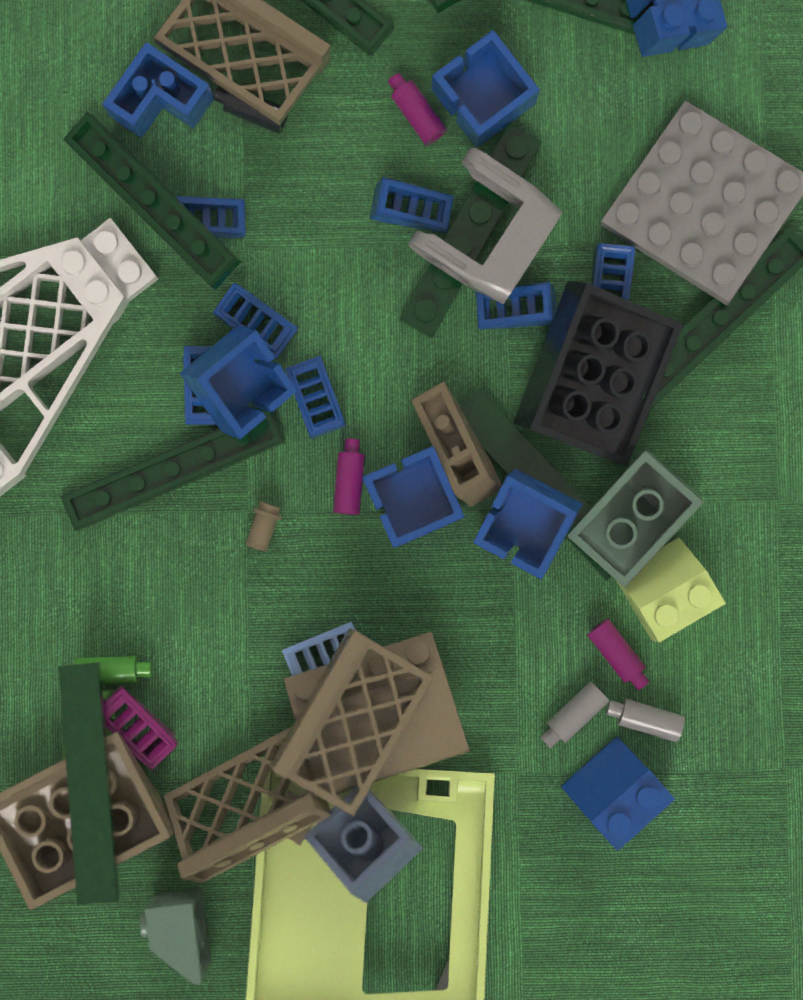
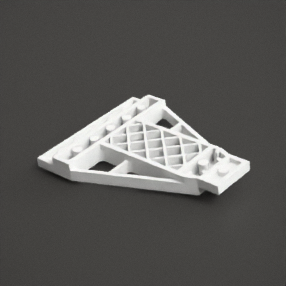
(104, 277)

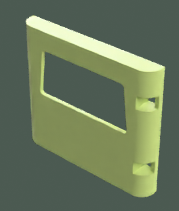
(313, 930)

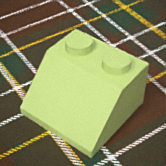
(671, 591)

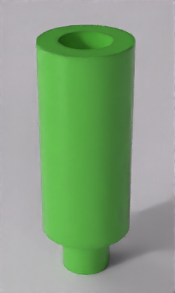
(120, 668)

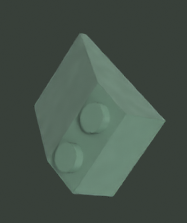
(635, 517)

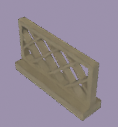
(268, 26)
(320, 706)
(248, 838)

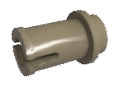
(263, 526)

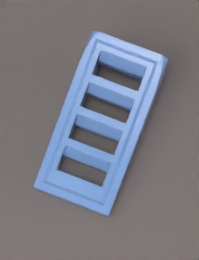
(291, 659)

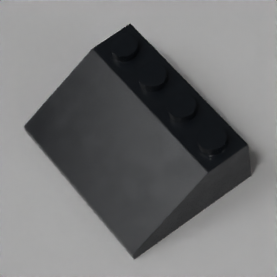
(596, 370)

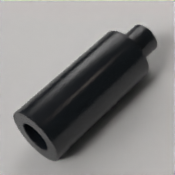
(242, 110)

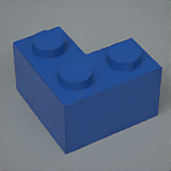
(156, 84)

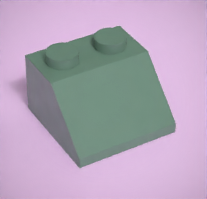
(179, 931)

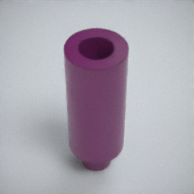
(416, 110)
(349, 479)
(618, 653)

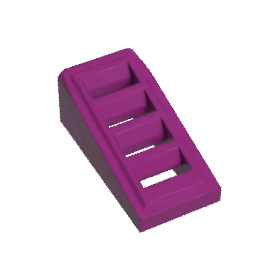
(159, 748)

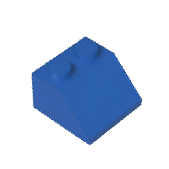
(617, 793)

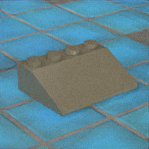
(428, 737)
(38, 823)

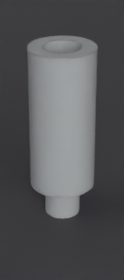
(574, 715)
(647, 719)

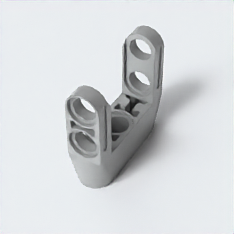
(516, 246)

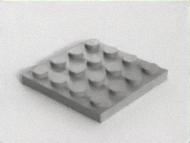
(706, 202)

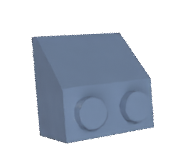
(364, 847)

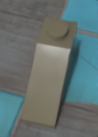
(456, 446)

